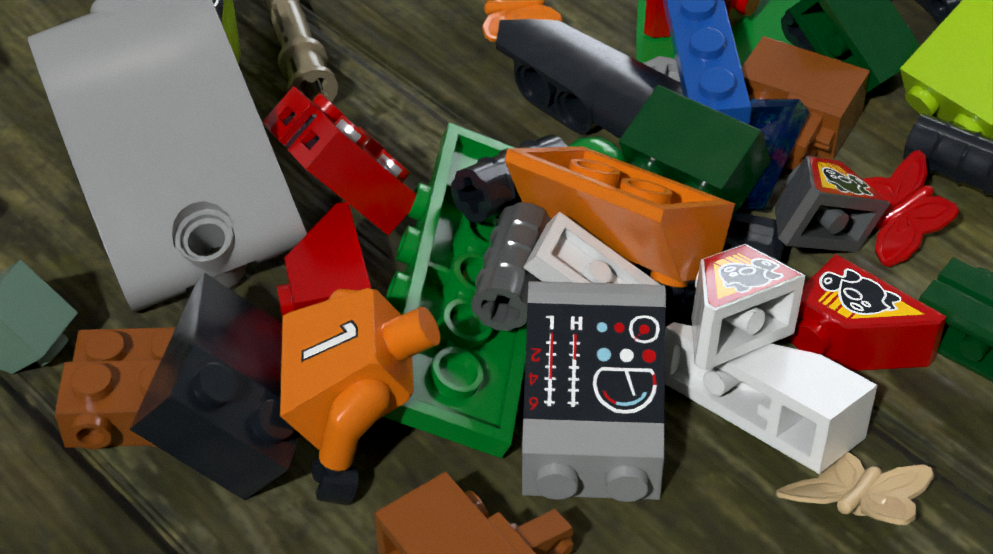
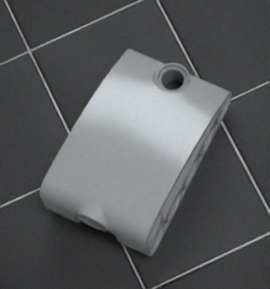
(166, 145)

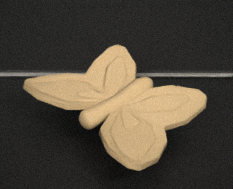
(863, 491)

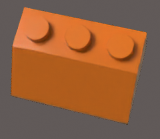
(625, 207)

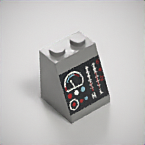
(594, 391)

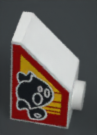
(742, 304)

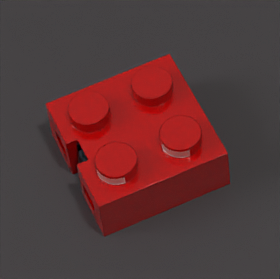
(343, 157)

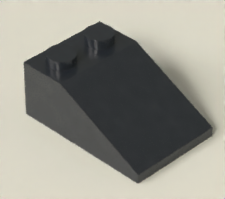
(221, 393)

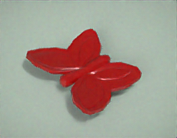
(910, 210)

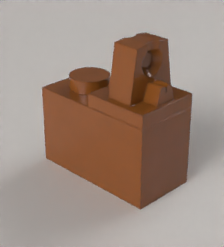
(826, 86)
(450, 521)

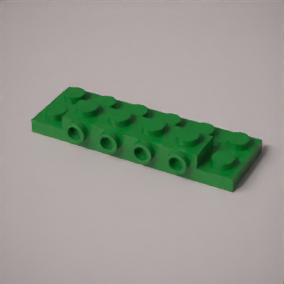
(475, 374)

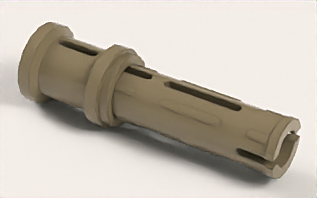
(301, 56)

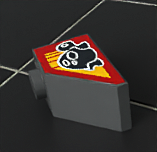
(827, 207)

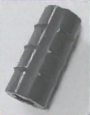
(503, 282)

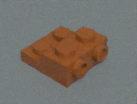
(107, 385)

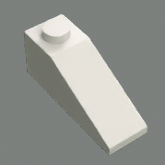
(779, 396)

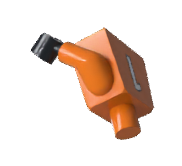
(343, 372)

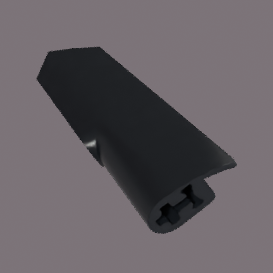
(577, 76)

